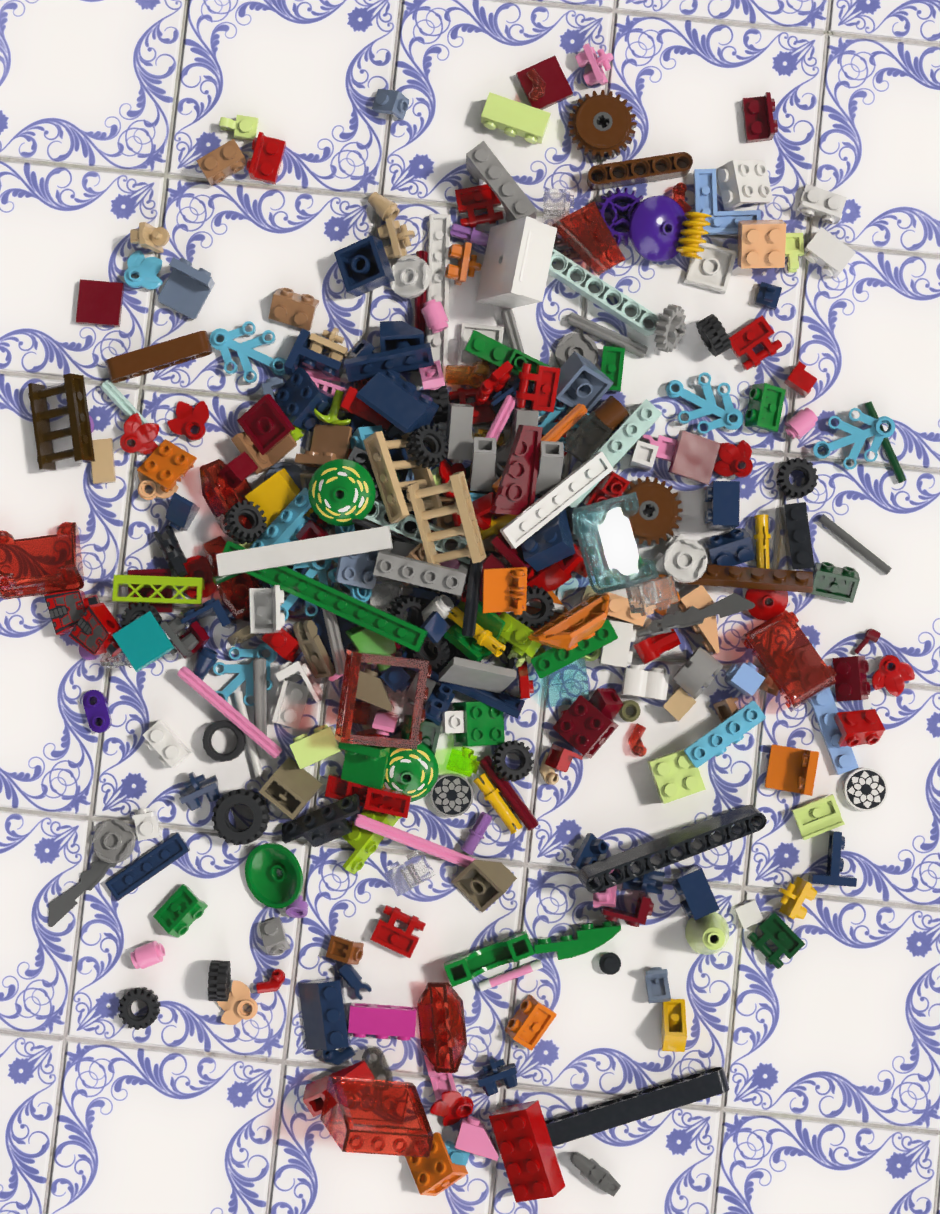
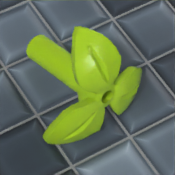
(332, 417)

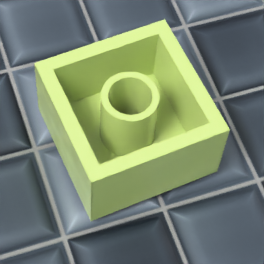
(315, 747)
(675, 776)

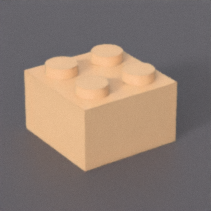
(761, 244)

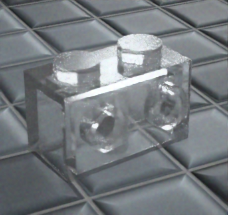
(652, 595)

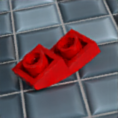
(609, 487)

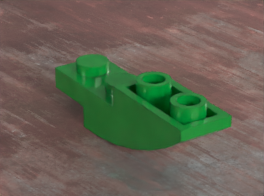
(497, 354)
(587, 939)

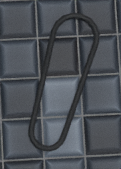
(362, 523)

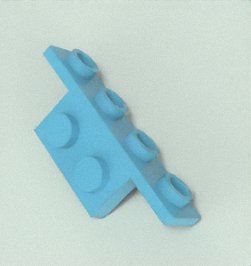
(287, 523)
(727, 732)

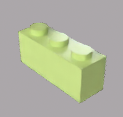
(515, 118)

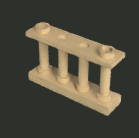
(387, 479)
(462, 506)

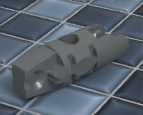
(595, 1173)

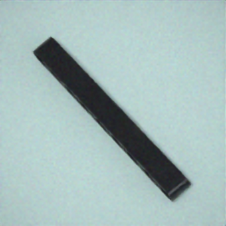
(662, 848)
(637, 1105)

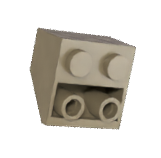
(290, 788)

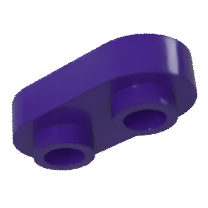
(99, 710)

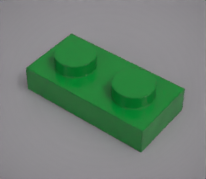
(612, 365)

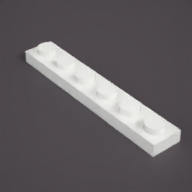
(556, 500)

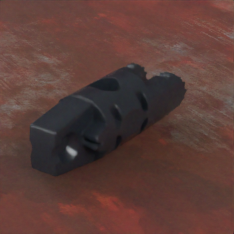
(172, 551)

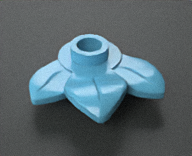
(145, 268)

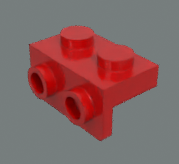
(859, 727)

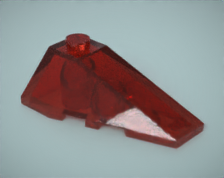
(235, 590)

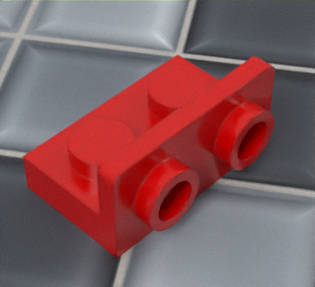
(266, 158)

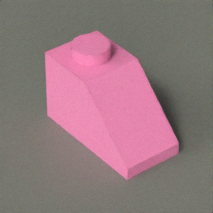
(475, 1139)

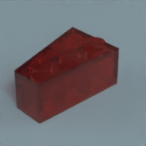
(591, 238)

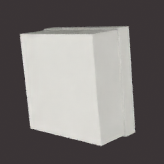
(516, 263)

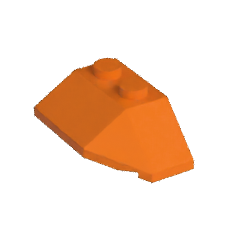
(575, 624)

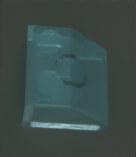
(566, 684)

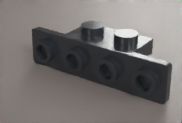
(324, 823)

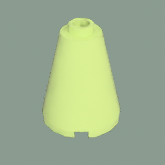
(700, 930)

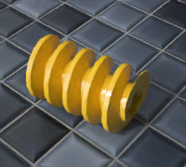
(693, 234)

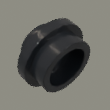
(609, 963)

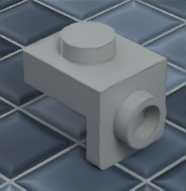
(274, 936)

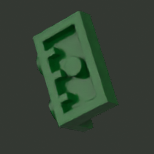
(765, 407)
(180, 911)

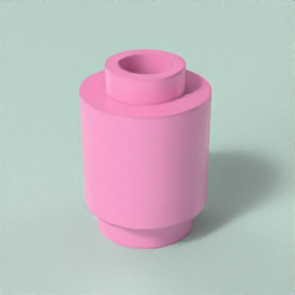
(435, 316)
(801, 423)
(147, 955)

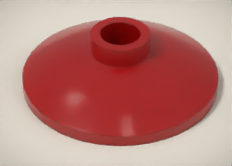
(766, 611)

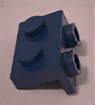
(730, 548)

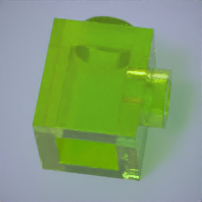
(463, 761)

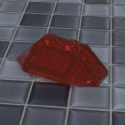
(220, 495)
(442, 1026)

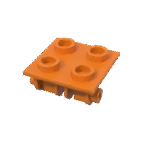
(167, 465)
(505, 590)

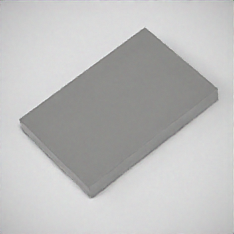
(477, 675)

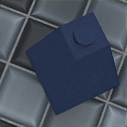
(399, 335)

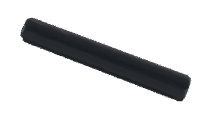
(472, 599)

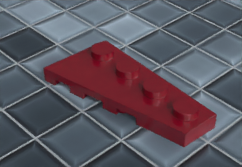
(519, 477)

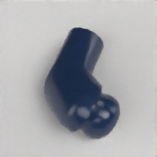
(338, 1057)

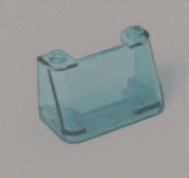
(610, 545)

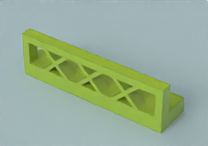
(158, 582)

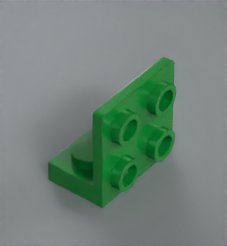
(469, 646)
(481, 725)
(365, 764)

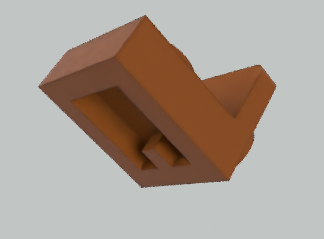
(345, 950)

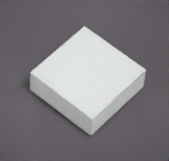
(748, 914)

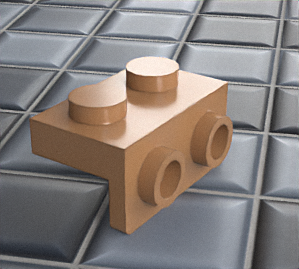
(293, 308)

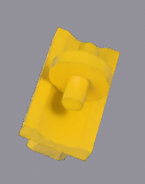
(795, 896)

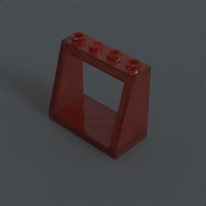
(349, 691)
(376, 1117)

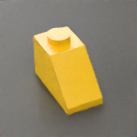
(674, 1025)

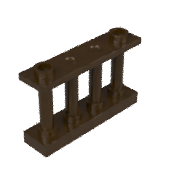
(78, 417)

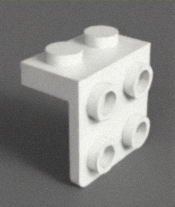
(744, 183)
(265, 610)
(288, 670)

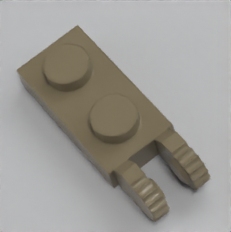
(313, 649)

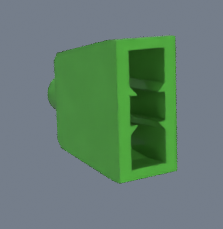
(369, 641)

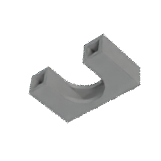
(487, 168)
(460, 432)
(486, 470)

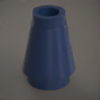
(204, 662)

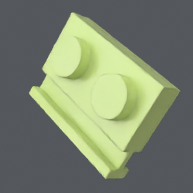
(817, 817)

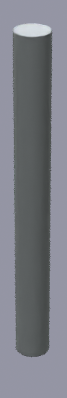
(871, 557)

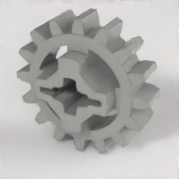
(670, 328)

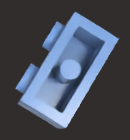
(744, 678)

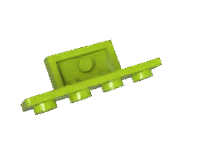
(365, 841)

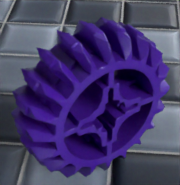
(616, 210)

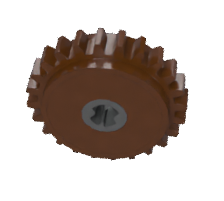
(612, 114)
(664, 511)

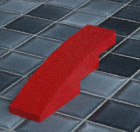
(370, 798)

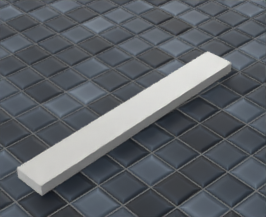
(439, 284)
(304, 551)

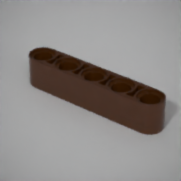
(647, 164)
(158, 356)

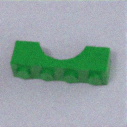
(488, 957)

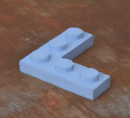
(706, 202)

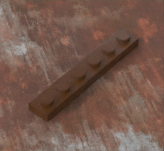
(756, 578)

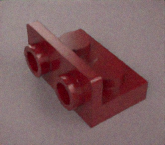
(759, 118)

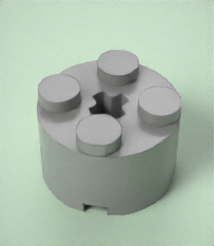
(697, 672)

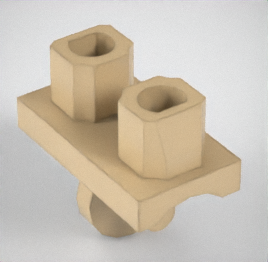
(398, 236)
(150, 237)
(319, 343)

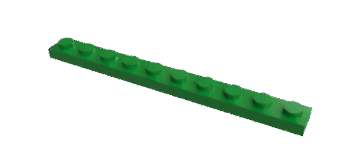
(339, 603)

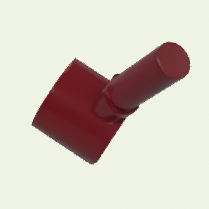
(871, 635)

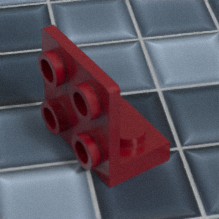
(585, 727)

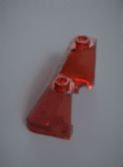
(41, 563)
(789, 659)

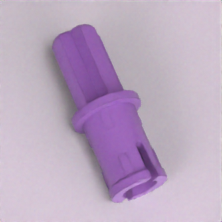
(469, 234)
(476, 833)

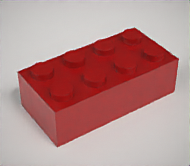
(527, 1151)

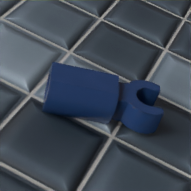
(353, 979)

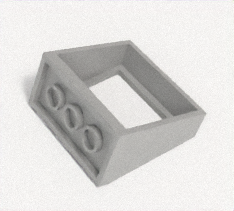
(394, 565)

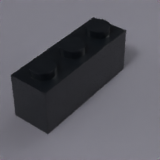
(797, 536)

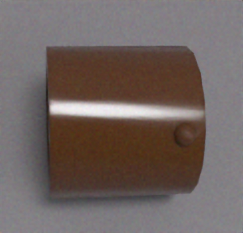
(611, 413)

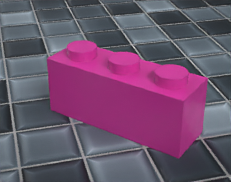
(382, 1021)

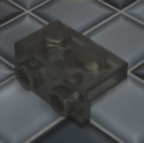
(587, 438)

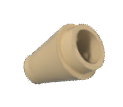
(384, 207)

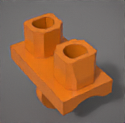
(459, 272)

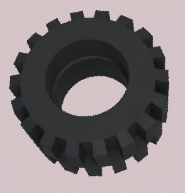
(222, 822)

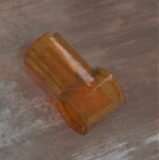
(467, 374)

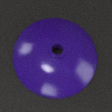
(648, 228)

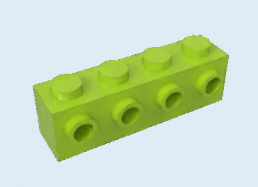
(515, 634)

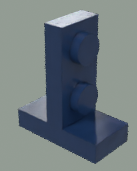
(310, 358)
(834, 864)

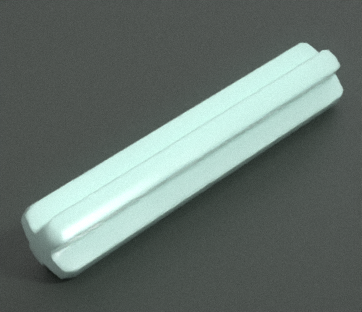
(119, 399)

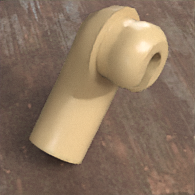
(548, 773)

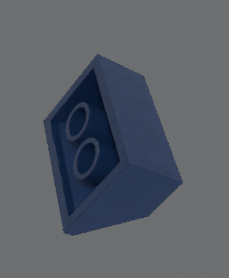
(398, 401)
(324, 1014)

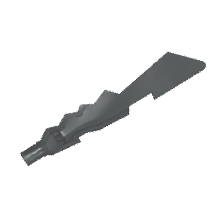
(727, 606)
(89, 879)

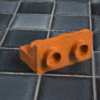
(530, 1022)

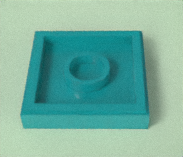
(143, 641)

